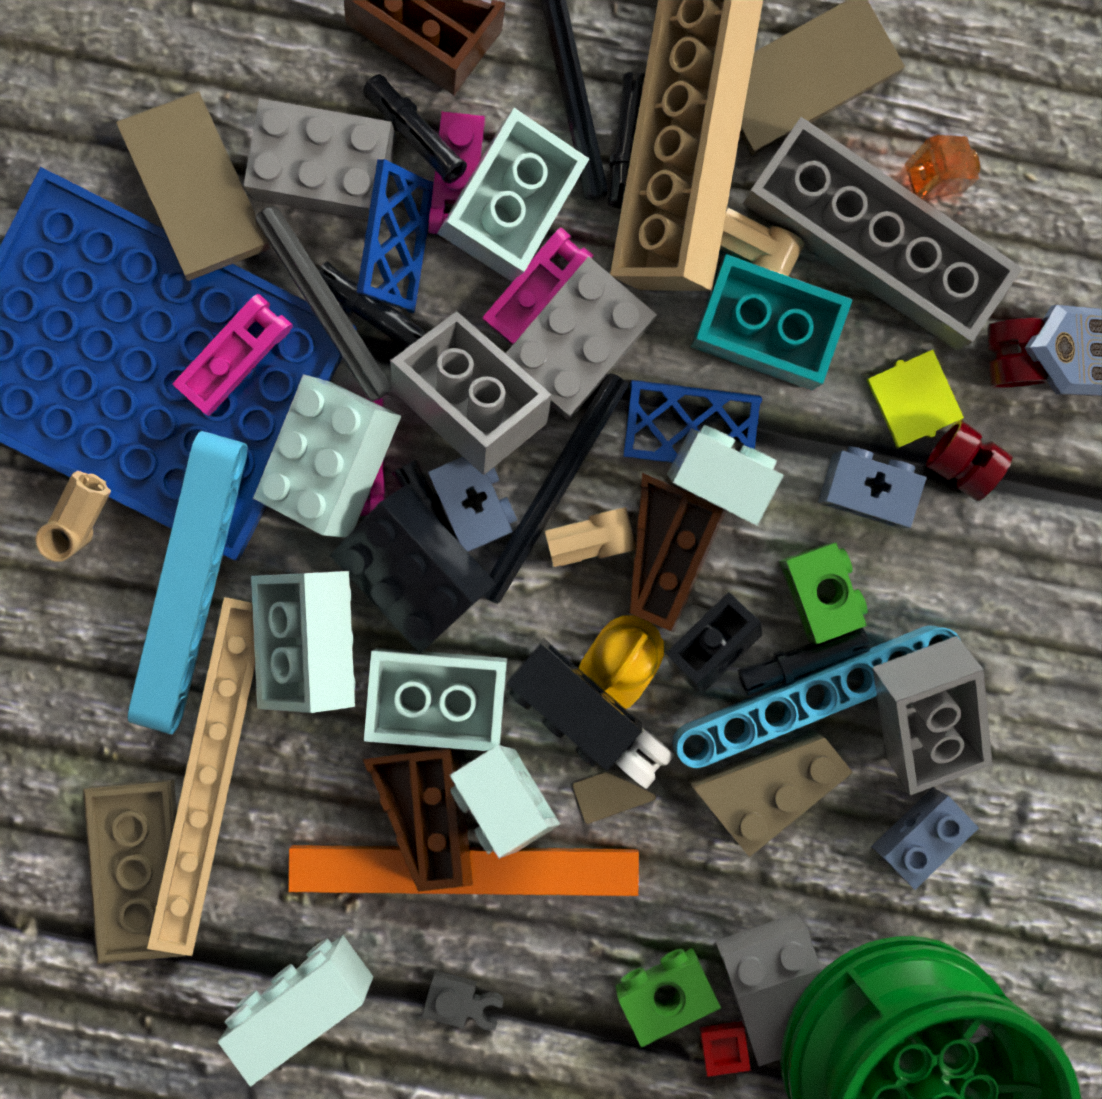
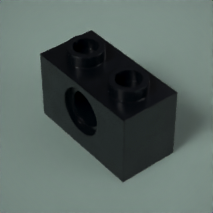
(714, 643)

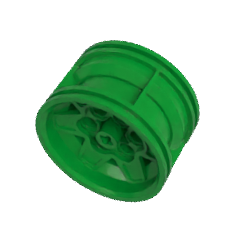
(901, 1027)

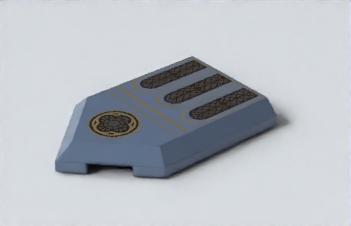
(1070, 350)

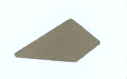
(608, 795)

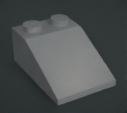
(767, 976)

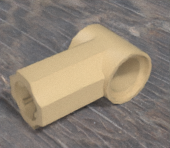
(763, 246)
(74, 516)
(600, 536)

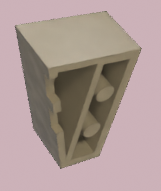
(771, 788)

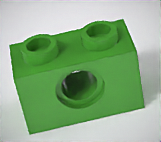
(803, 575)
(655, 1017)

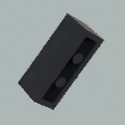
(574, 705)

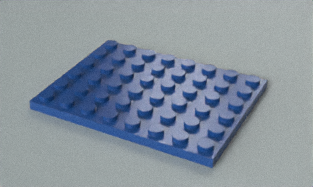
(104, 328)

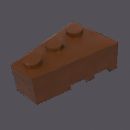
(431, 36)
(670, 550)
(425, 815)

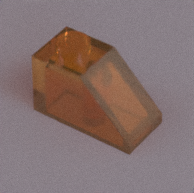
(942, 167)

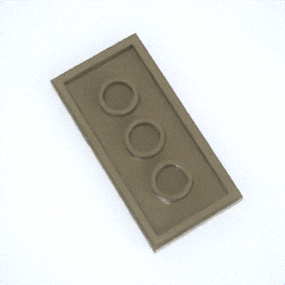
(816, 71)
(193, 185)
(127, 855)

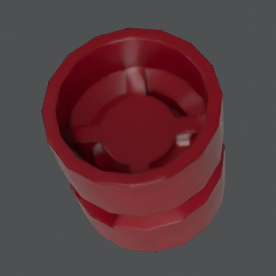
(1009, 367)
(972, 463)

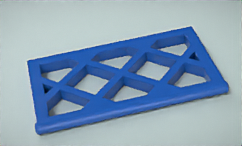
(375, 253)
(673, 394)

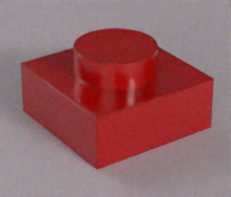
(724, 1048)

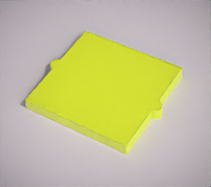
(915, 398)

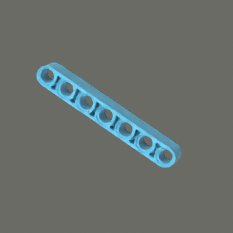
(187, 582)
(793, 697)

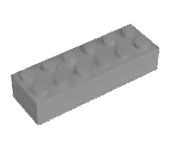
(882, 235)

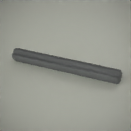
(323, 303)

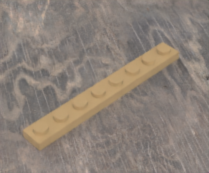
(206, 782)

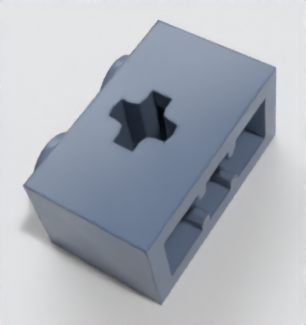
(894, 502)
(472, 528)
(925, 837)

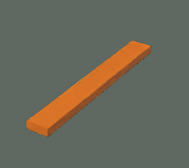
(521, 873)

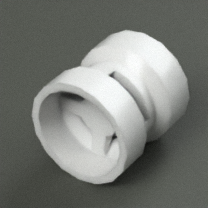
(640, 767)

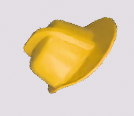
(624, 658)

